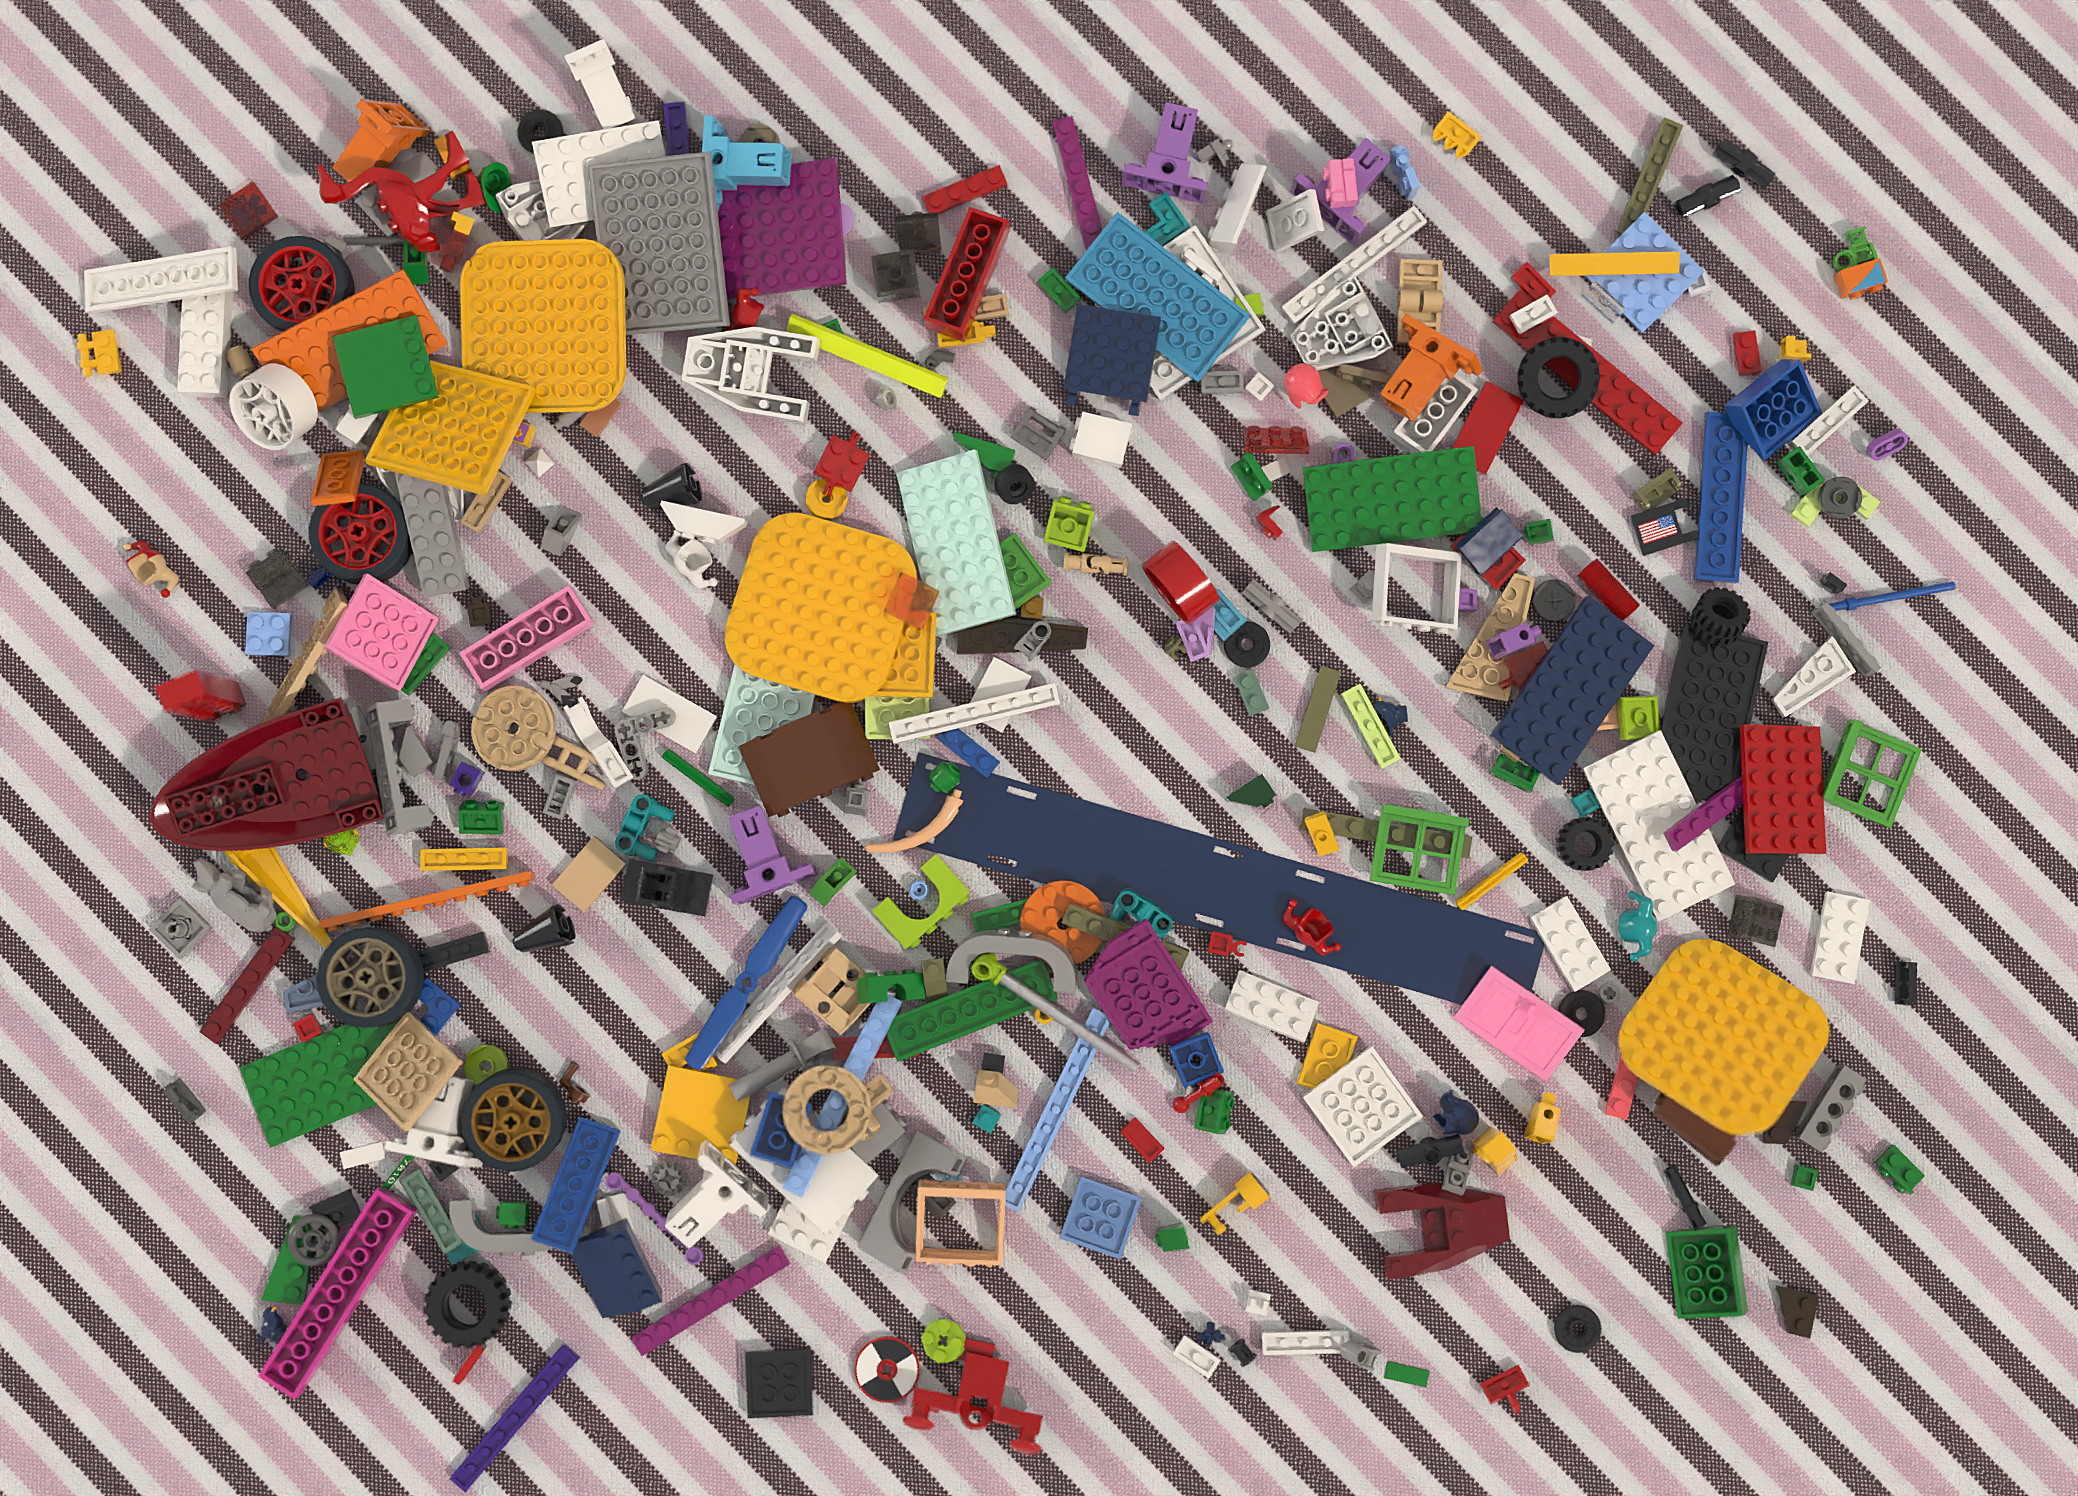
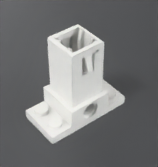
(595, 70)
(440, 1129)
(719, 1191)

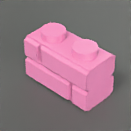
(1341, 183)

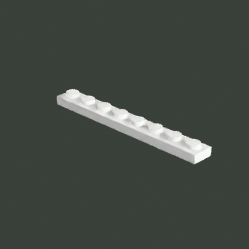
(1354, 264)
(974, 713)
(777, 991)

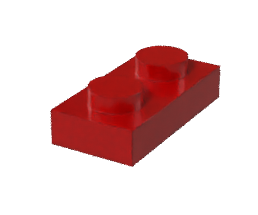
(1532, 282)
(1747, 353)

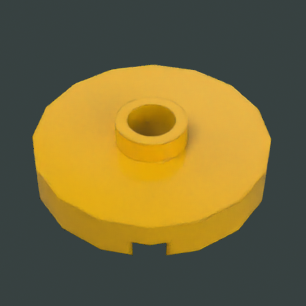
(820, 509)

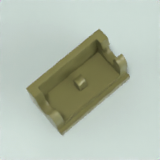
(1657, 490)

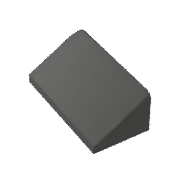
(936, 1205)

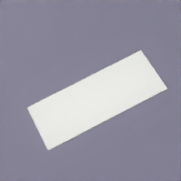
(1276, 469)
(362, 1155)

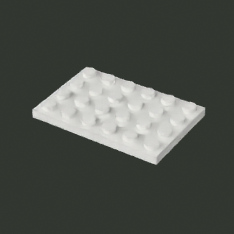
(565, 162)

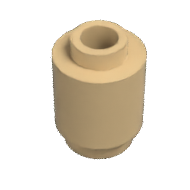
(240, 362)

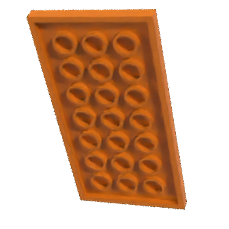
(310, 345)

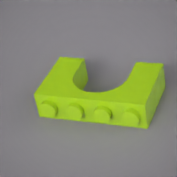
(910, 930)

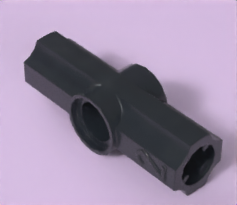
(1744, 163)
(1707, 196)
(1430, 1151)

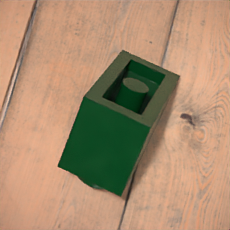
(1253, 794)

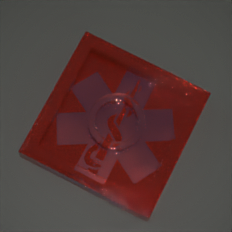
(248, 210)

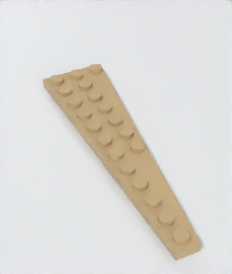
(306, 664)

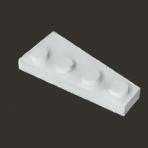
(1817, 675)

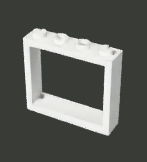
(1450, 588)

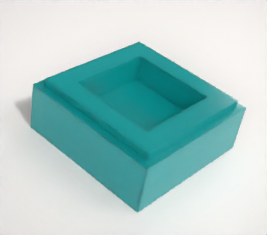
(1585, 803)

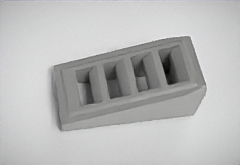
(567, 797)

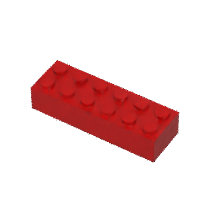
(966, 274)
(201, 696)

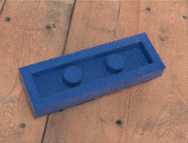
(969, 751)

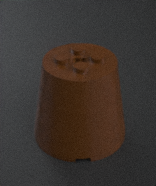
(1694, 1130)

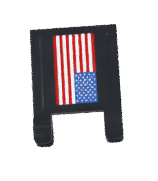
(1660, 529)

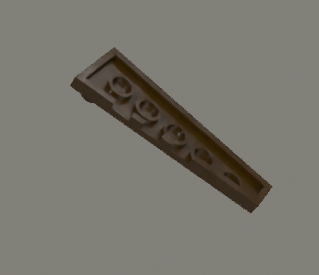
(1004, 634)

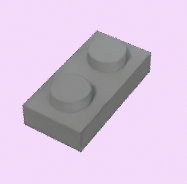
(1222, 382)

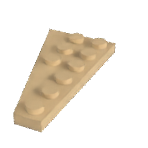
(1478, 670)

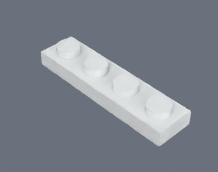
(1830, 420)
(1303, 1342)

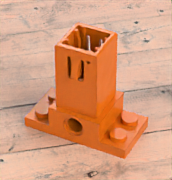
(382, 134)
(1425, 368)

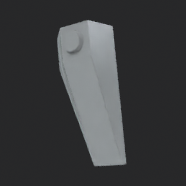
(416, 169)

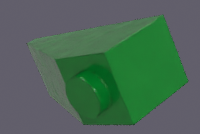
(991, 456)

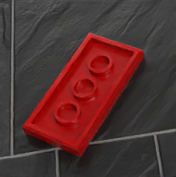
(1488, 424)

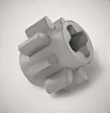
(667, 840)

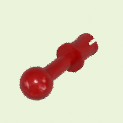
(1181, 1104)

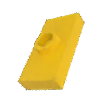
(1322, 833)

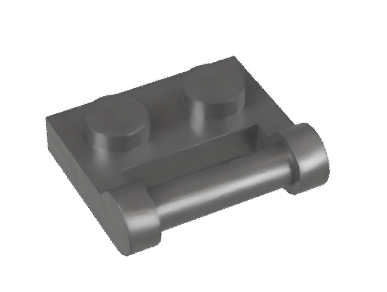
(1033, 438)

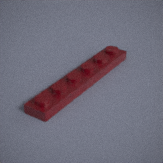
(246, 985)

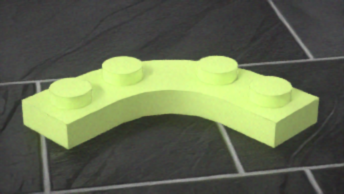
(1809, 508)

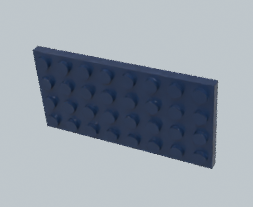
(1572, 690)

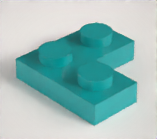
(1171, 220)

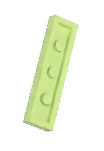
(1370, 726)

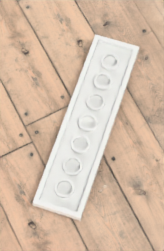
(161, 280)

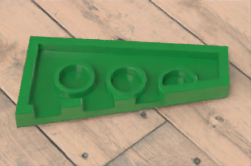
(289, 1277)

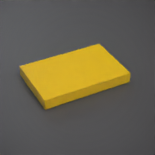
(1326, 1054)

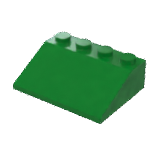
(1707, 1272)

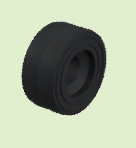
(1010, 475)

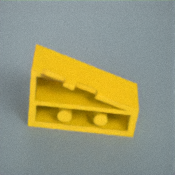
(1495, 1149)

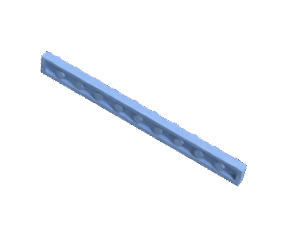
(836, 1104)
(1053, 1114)

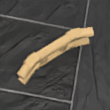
(578, 773)

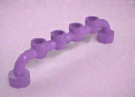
(616, 1181)

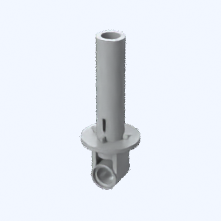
(800, 1056)

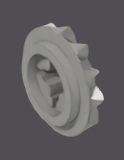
(674, 1169)

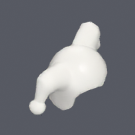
(691, 560)

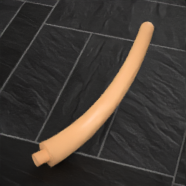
(938, 824)

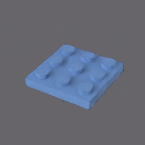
(1100, 1217)

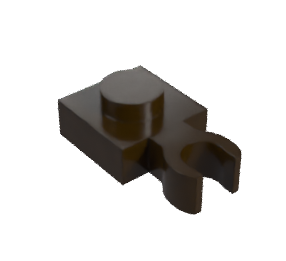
(479, 612)

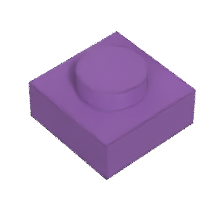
(1467, 600)

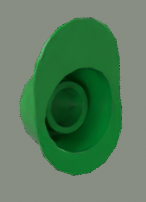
(492, 181)

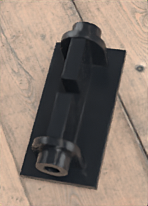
(1905, 983)

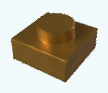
(1032, 608)

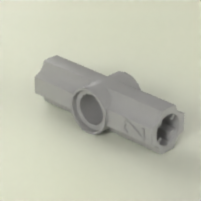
(1271, 606)

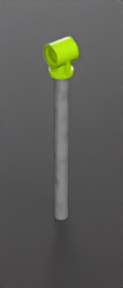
(987, 968)

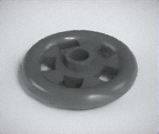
(297, 1231)

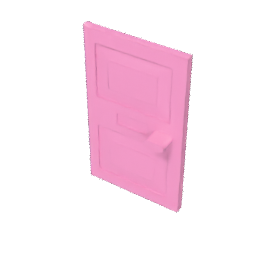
(1518, 1023)

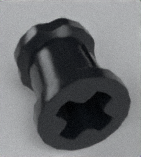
(1242, 1352)

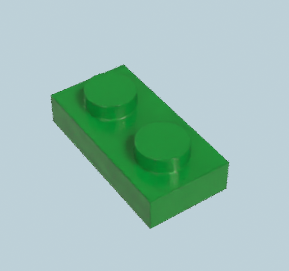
(1058, 290)

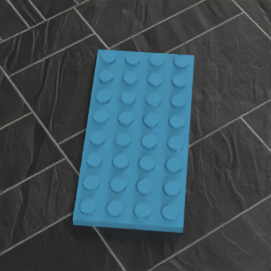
(1139, 276)

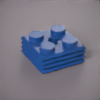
(1208, 1065)

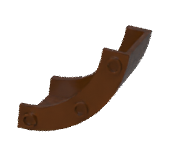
(809, 758)

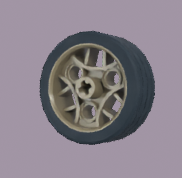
(332, 982)

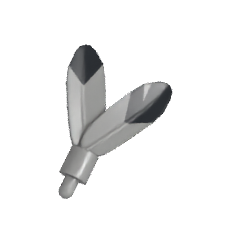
(557, 688)

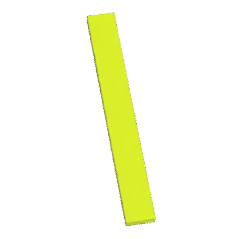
(870, 356)

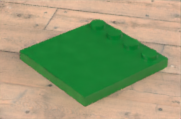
(385, 367)

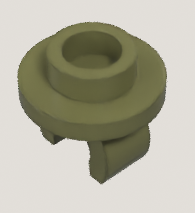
(1172, 645)

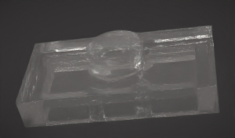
(1603, 302)

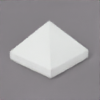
(539, 462)

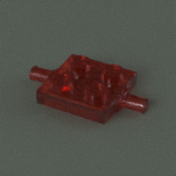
(1523, 665)

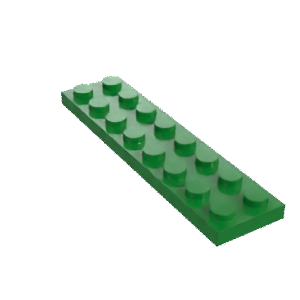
(965, 1012)

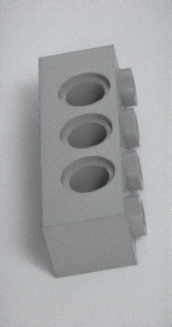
(1818, 1112)

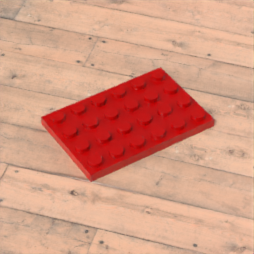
(1782, 789)

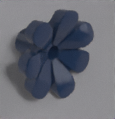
(1210, 1334)

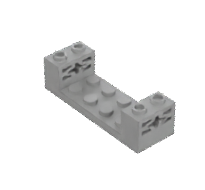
(380, 720)

